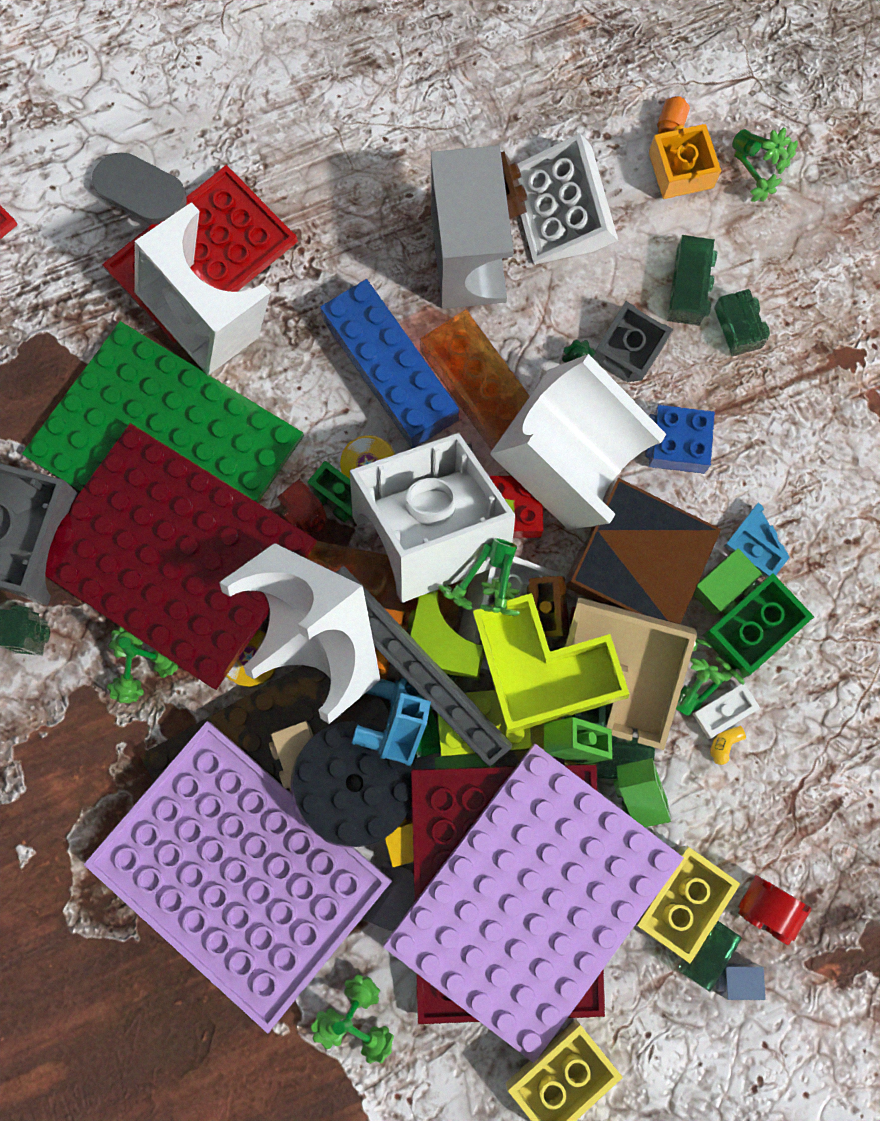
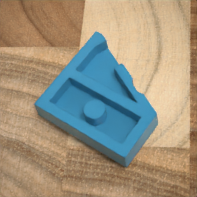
(759, 543)

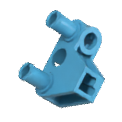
(404, 724)

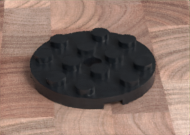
(327, 804)

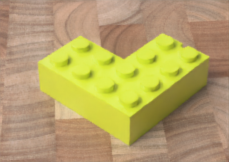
(543, 684)

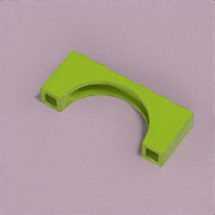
(440, 641)

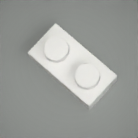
(726, 711)

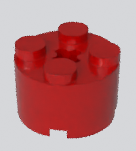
(774, 908)

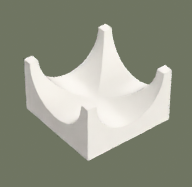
(313, 622)

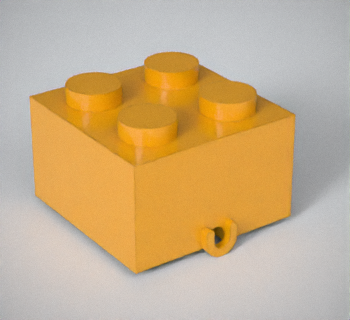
(684, 161)

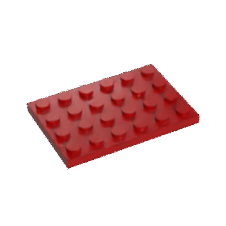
(233, 241)

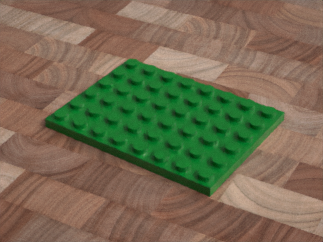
(172, 402)

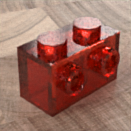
(302, 508)

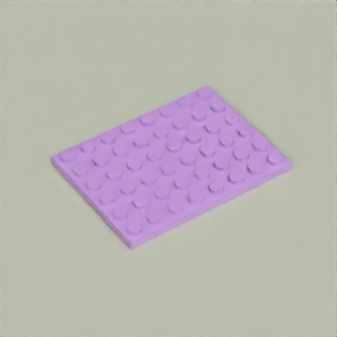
(236, 876)
(533, 902)

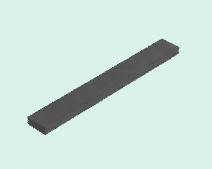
(432, 682)

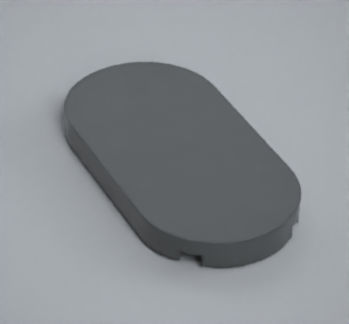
(138, 187)

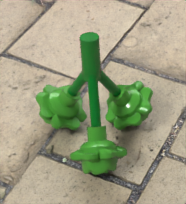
(128, 646)
(331, 1027)

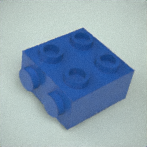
(686, 442)

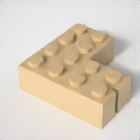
(653, 662)

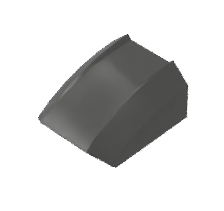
(632, 343)

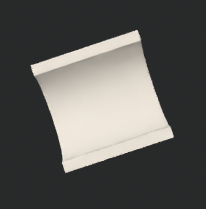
(203, 319)
(575, 441)
(431, 513)

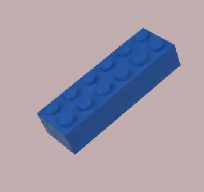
(390, 363)

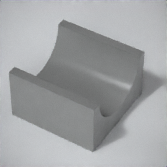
(470, 225)

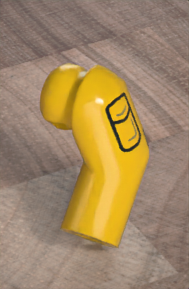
(722, 744)

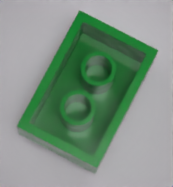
(758, 626)

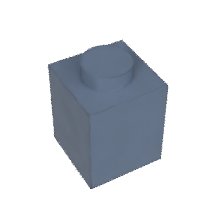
(742, 982)

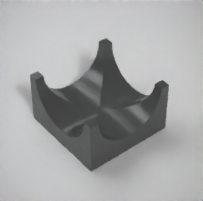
(29, 517)

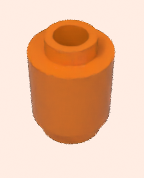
(673, 114)

